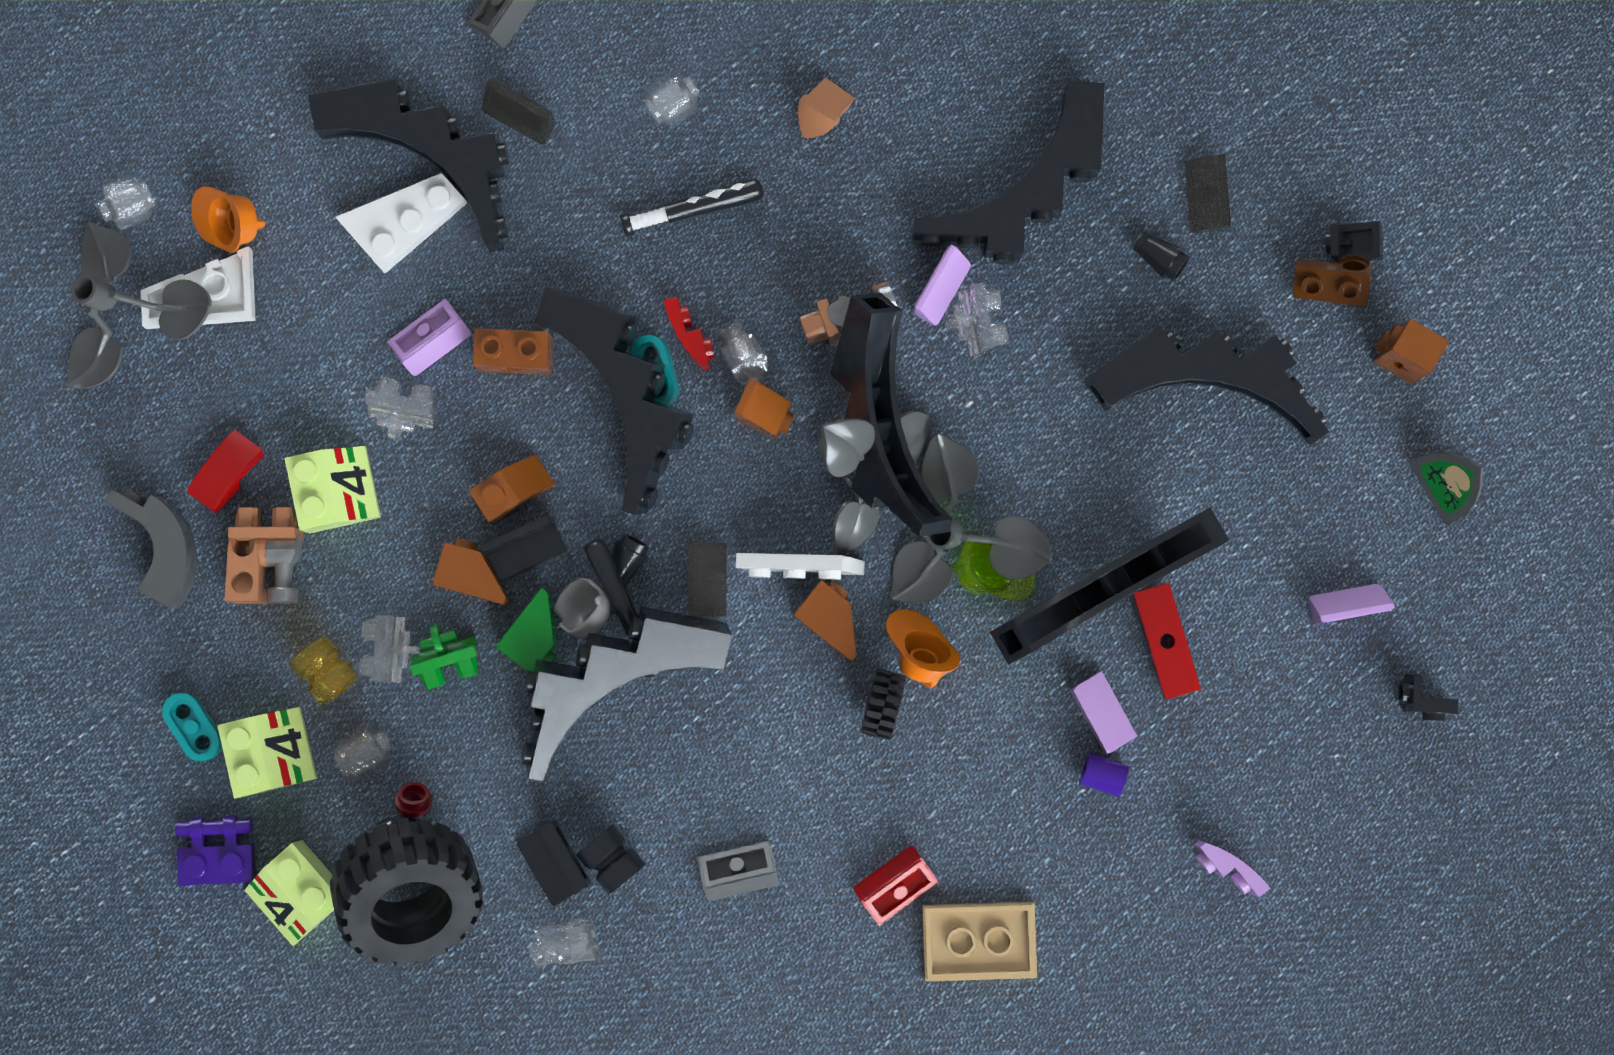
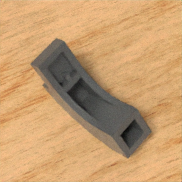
(173, 546)

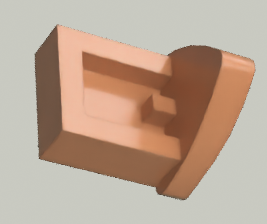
(822, 108)

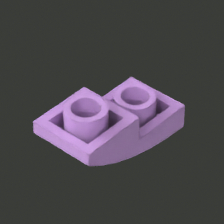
(1222, 862)

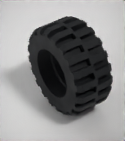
(400, 856)

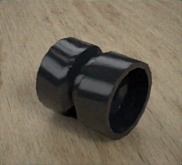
(610, 859)

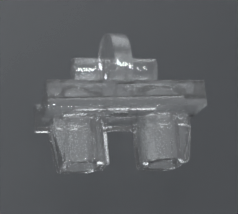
(974, 321)
(743, 354)
(400, 412)
(390, 648)
(564, 943)

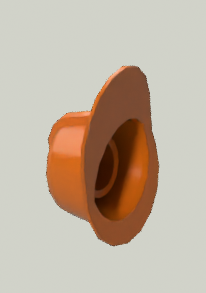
(224, 218)
(922, 647)

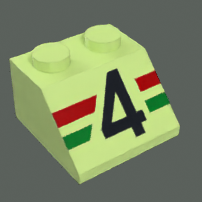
(332, 488)
(267, 752)
(293, 891)

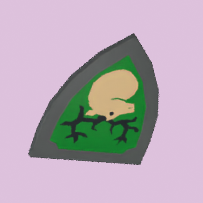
(1449, 482)

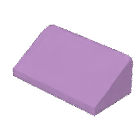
(942, 286)
(429, 337)
(1349, 603)
(1103, 712)

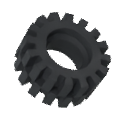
(883, 704)

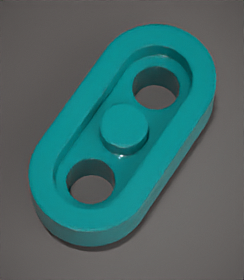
(642, 347)
(190, 729)

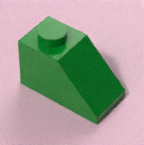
(532, 634)

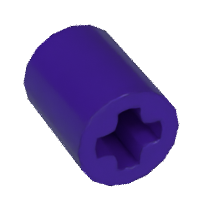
(1104, 775)

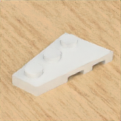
(402, 220)
(228, 284)
(799, 564)

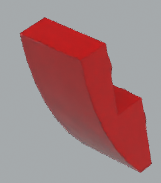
(697, 348)
(223, 470)

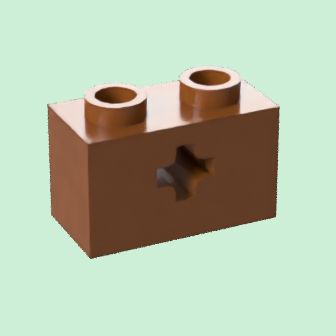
(1409, 350)
(513, 351)

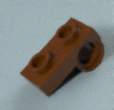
(1337, 282)

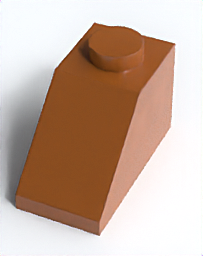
(764, 410)
(511, 488)
(469, 573)
(830, 617)

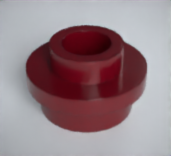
(413, 800)

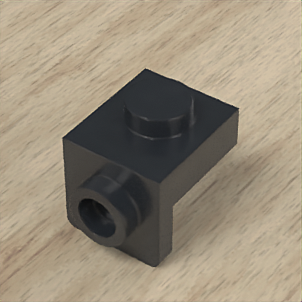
(1355, 239)
(1431, 708)

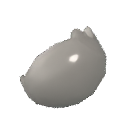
(582, 608)

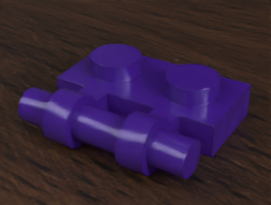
(215, 863)

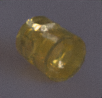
(323, 669)

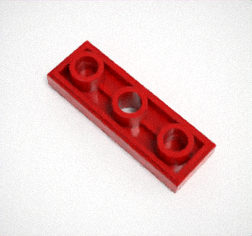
(1172, 665)

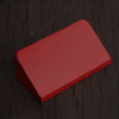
(895, 885)

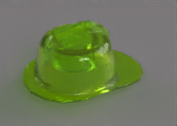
(980, 578)

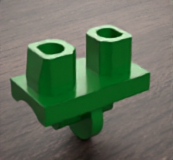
(443, 653)

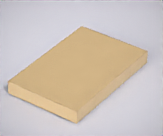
(979, 941)

